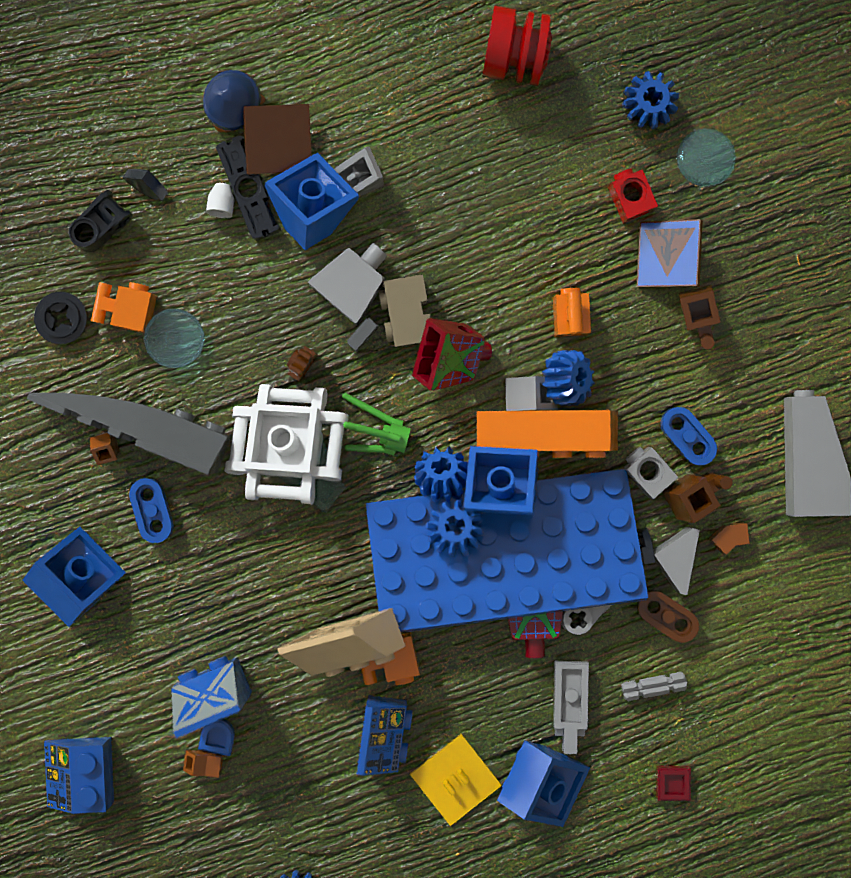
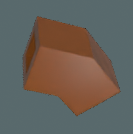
(102, 442)
(730, 536)
(203, 763)

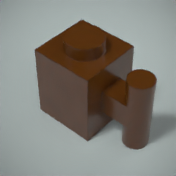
(700, 313)
(694, 495)

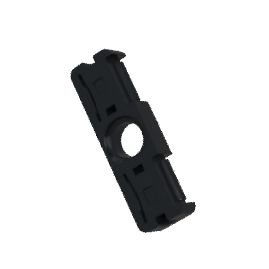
(254, 209)

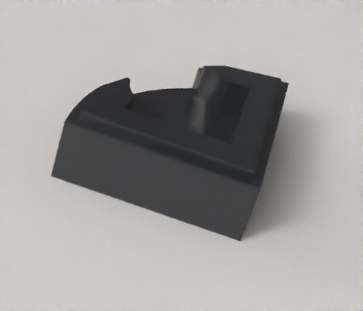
(145, 183)
(646, 546)

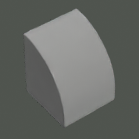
(527, 394)

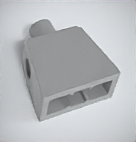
(351, 282)

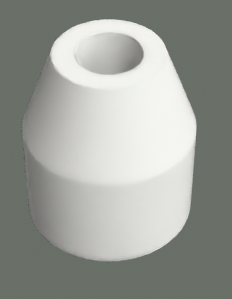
(220, 201)

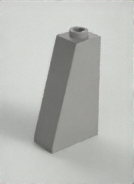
(814, 461)

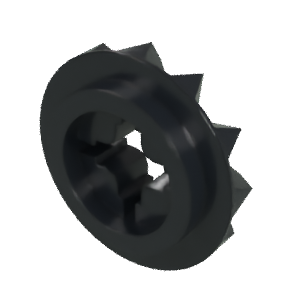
(46, 322)

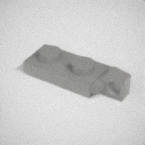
(570, 702)

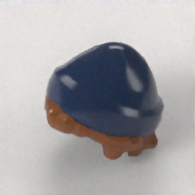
(226, 97)

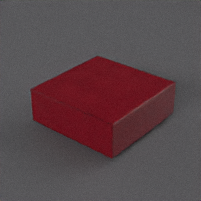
(673, 783)

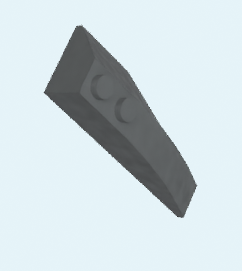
(153, 429)

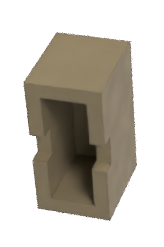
(404, 301)

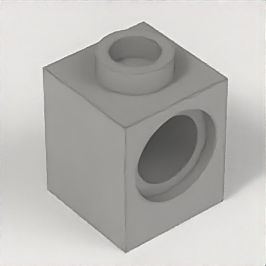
(660, 481)

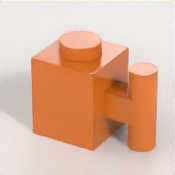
(129, 310)
(571, 313)
(400, 669)

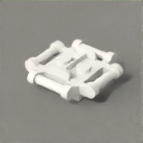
(285, 443)

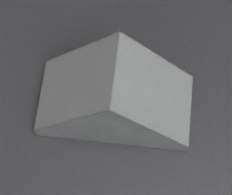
(361, 172)
(676, 558)

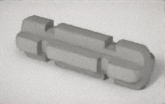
(654, 686)

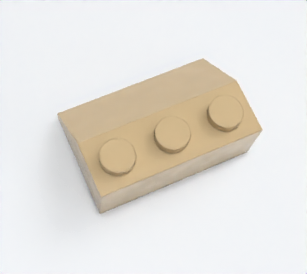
(346, 644)

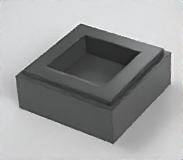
(362, 334)

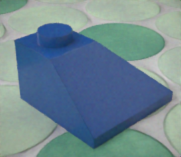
(311, 200)

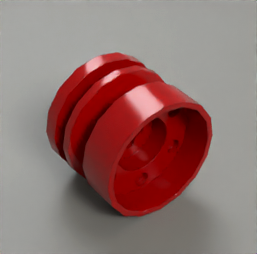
(517, 45)

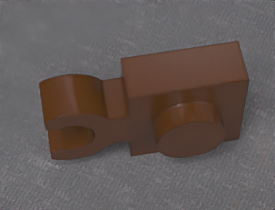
(301, 362)

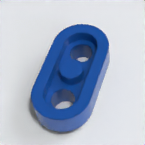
(688, 435)
(148, 511)

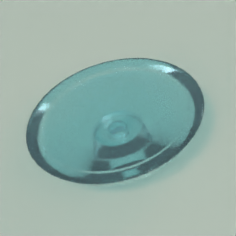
(706, 157)
(174, 338)

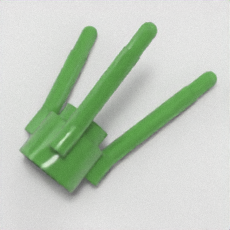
(393, 436)

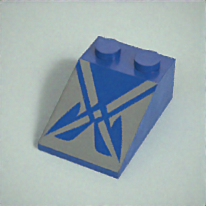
(208, 695)

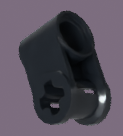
(100, 220)

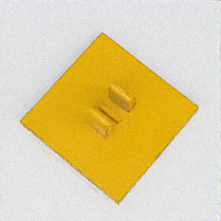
(455, 779)

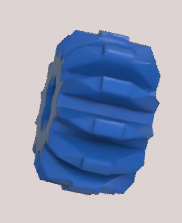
(657, 91)
(568, 378)
(441, 474)
(449, 539)

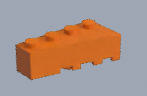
(550, 431)

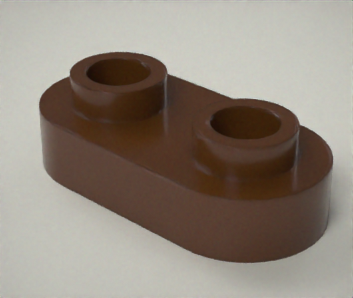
(667, 615)

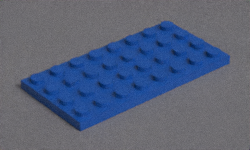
(564, 557)

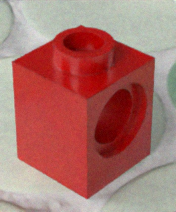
(628, 209)

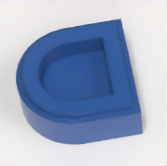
(217, 737)

